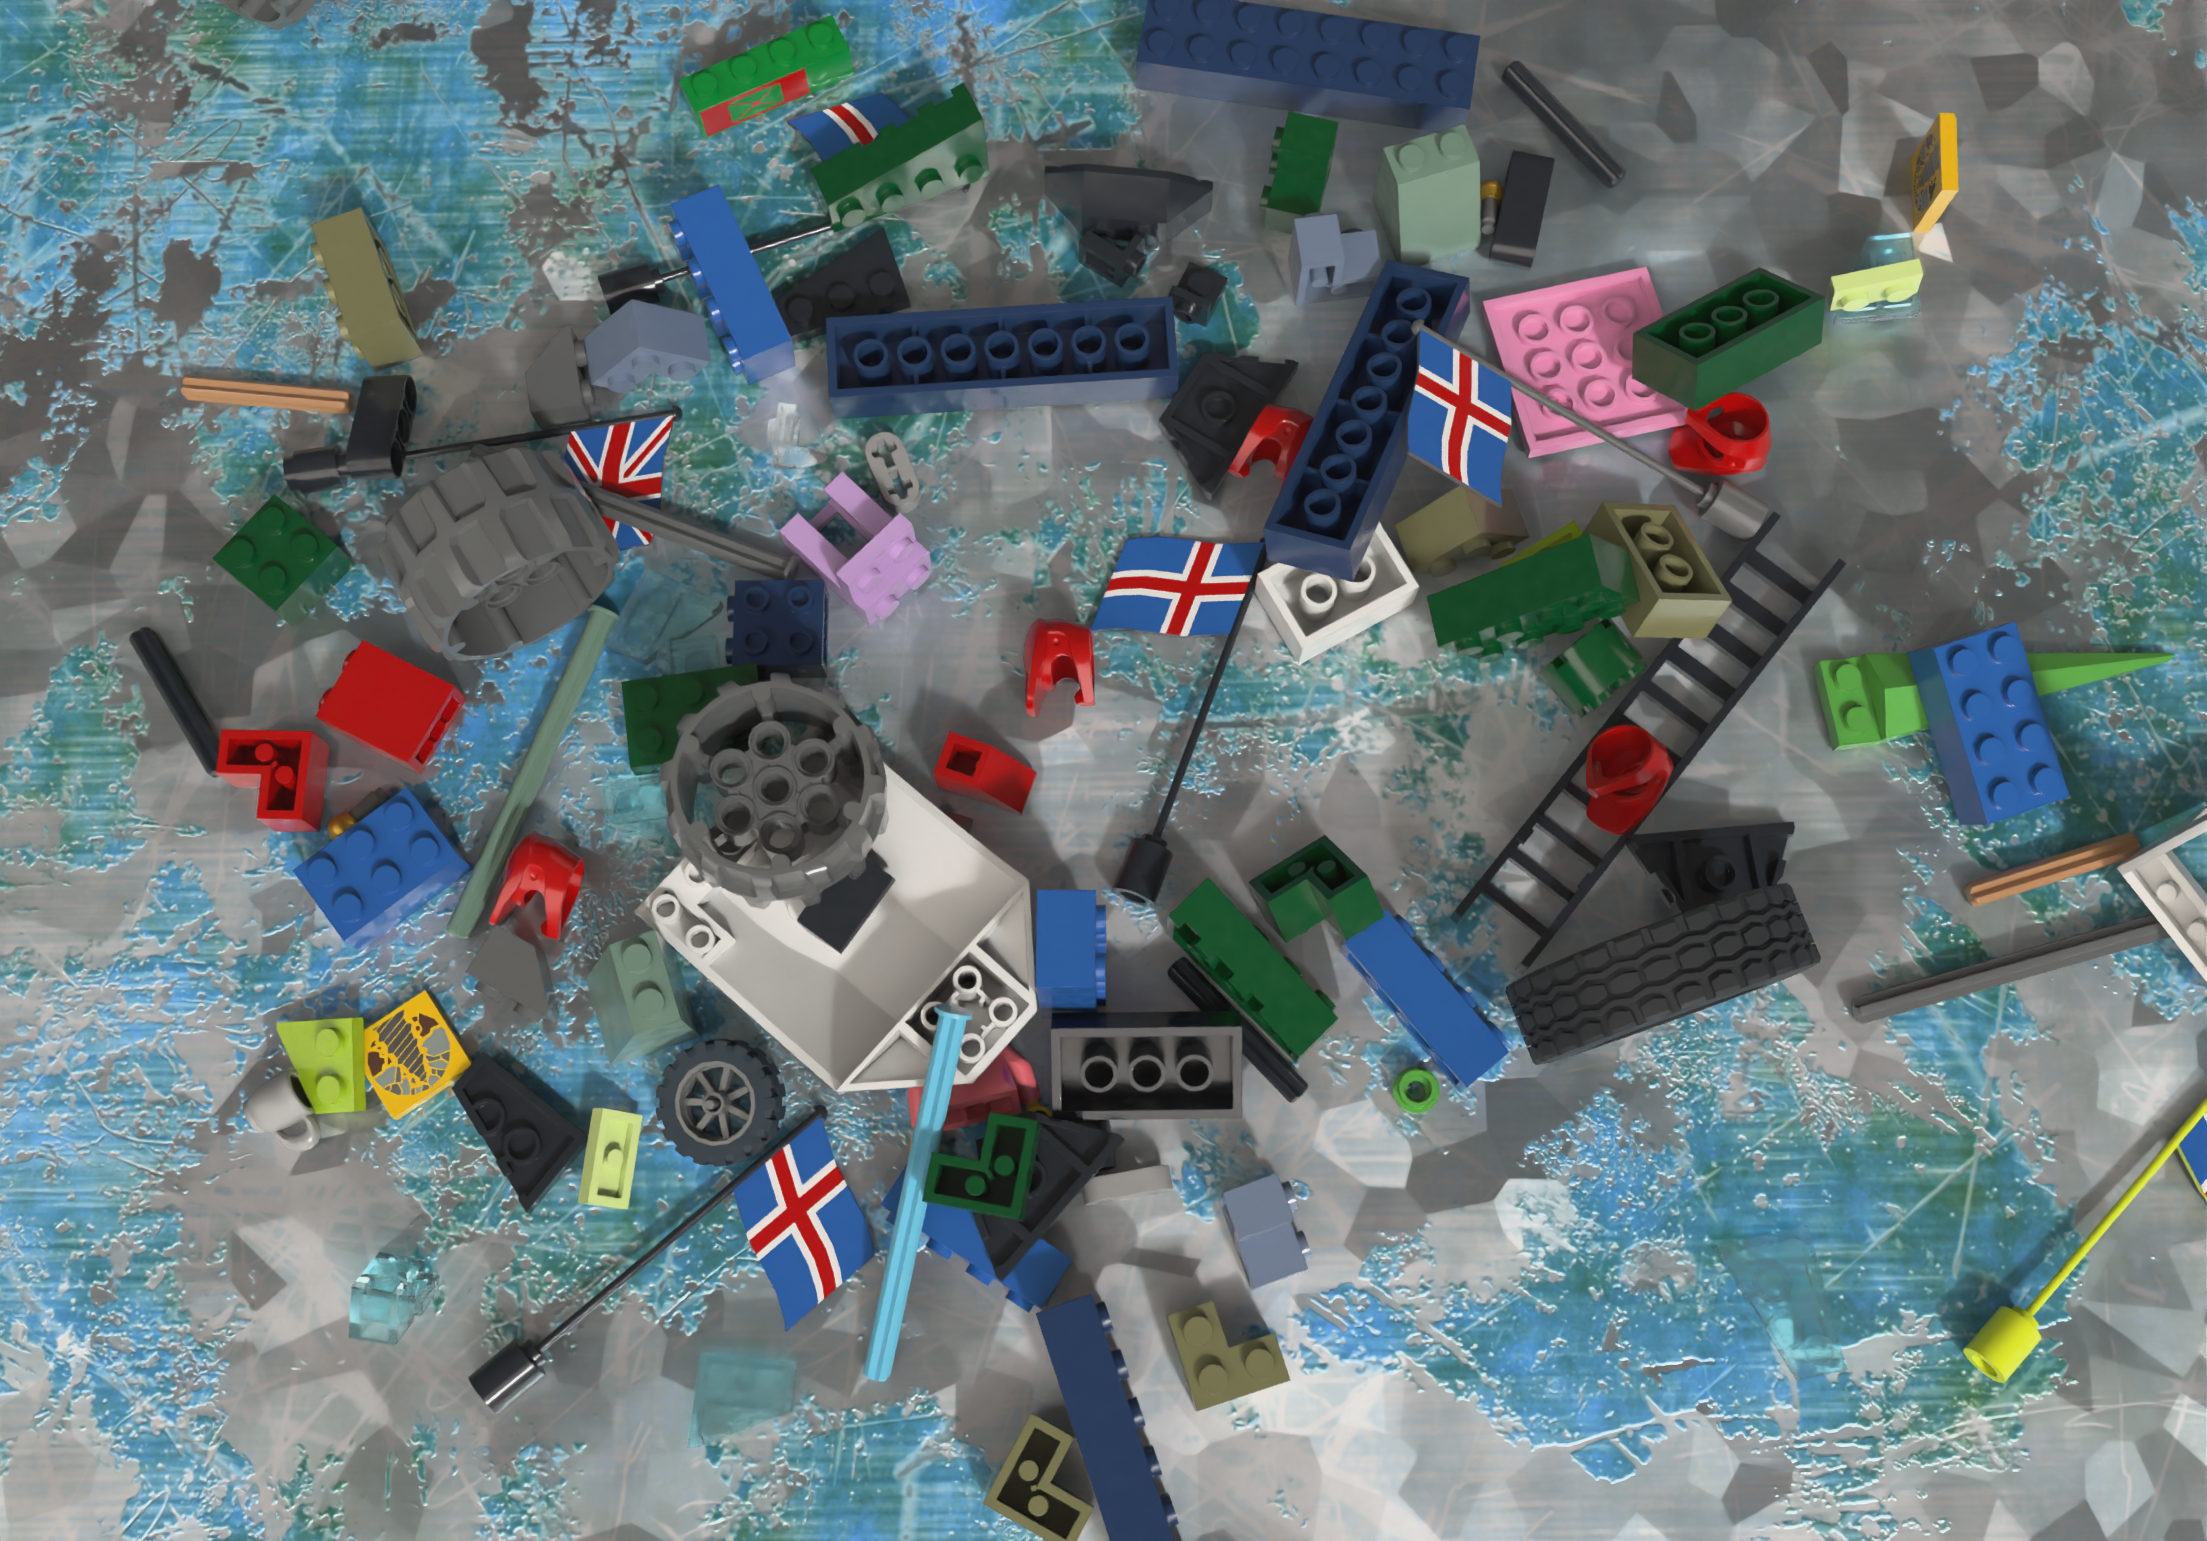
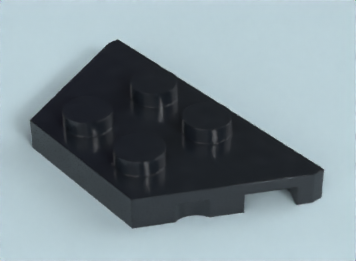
(1218, 409)
(1711, 863)
(1063, 1167)

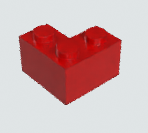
(285, 767)

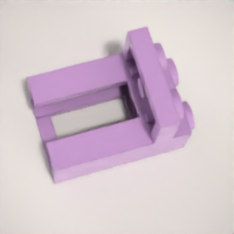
(880, 570)

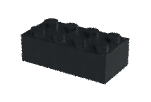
(1146, 1065)

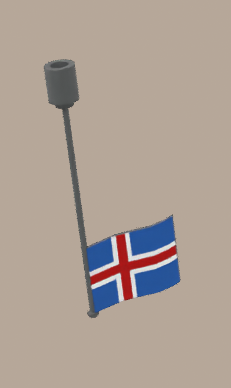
(1463, 423)

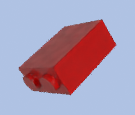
(390, 706)

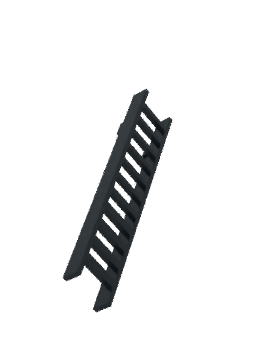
(1698, 675)

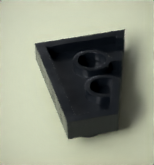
(853, 285)
(520, 1128)

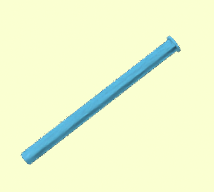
(911, 1207)

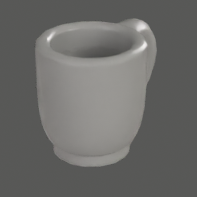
(280, 1105)

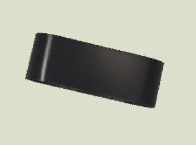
(1521, 210)
(381, 427)

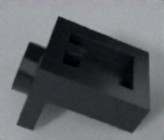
(1108, 260)
(1197, 294)

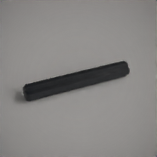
(1563, 124)
(177, 697)
(1254, 1046)

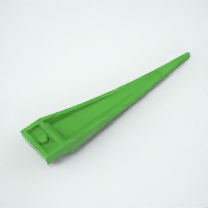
(1878, 700)

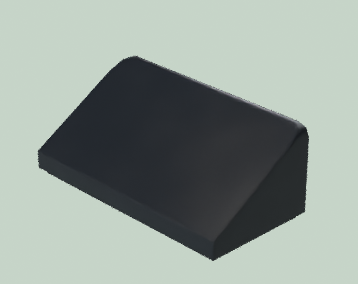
(846, 907)

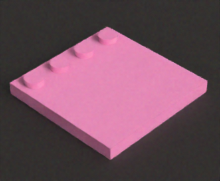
(1578, 351)

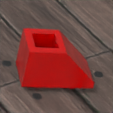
(983, 774)

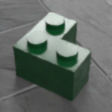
(1301, 170)
(1313, 887)
(997, 1182)

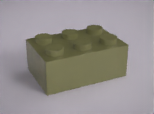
(365, 290)
(1670, 570)

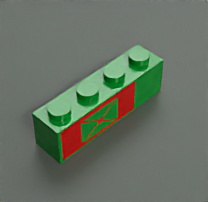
(767, 76)

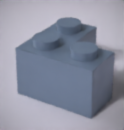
(1331, 263)
(645, 341)
(1262, 1230)

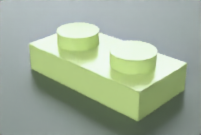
(1862, 287)
(610, 1158)

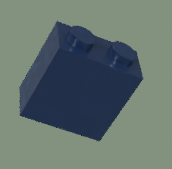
(780, 627)

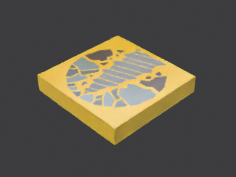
(1934, 172)
(413, 1055)

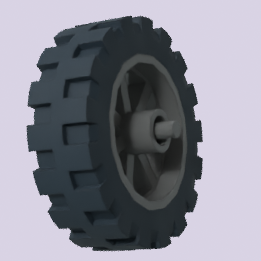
(677, 1102)

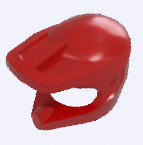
(1273, 437)
(1724, 444)
(1056, 652)
(1628, 777)
(545, 867)

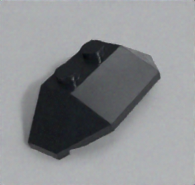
(1127, 200)

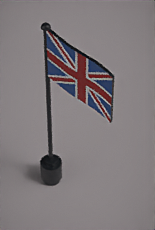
(610, 454)

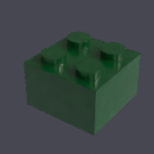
(283, 561)

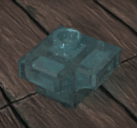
(389, 1297)

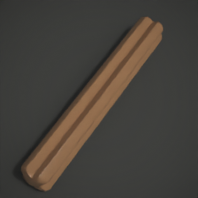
(267, 394)
(2051, 869)

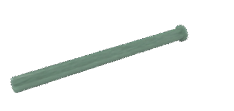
(531, 773)

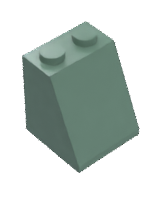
(1430, 196)
(641, 998)

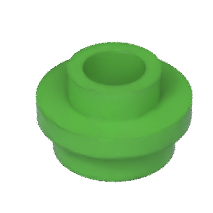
(1426, 1080)

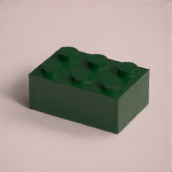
(658, 703)

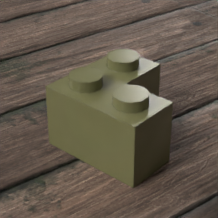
(1459, 528)
(1219, 1371)
(1026, 1487)

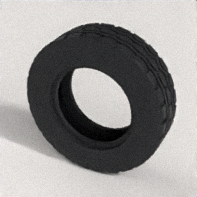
(1662, 972)

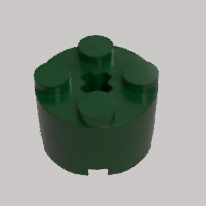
(1591, 665)

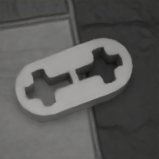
(902, 468)
(1128, 1185)

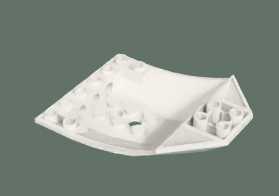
(867, 1017)

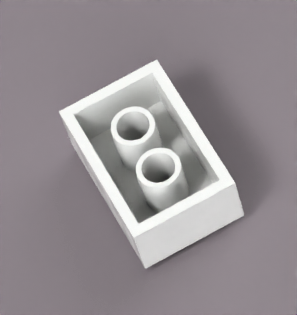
(1323, 610)

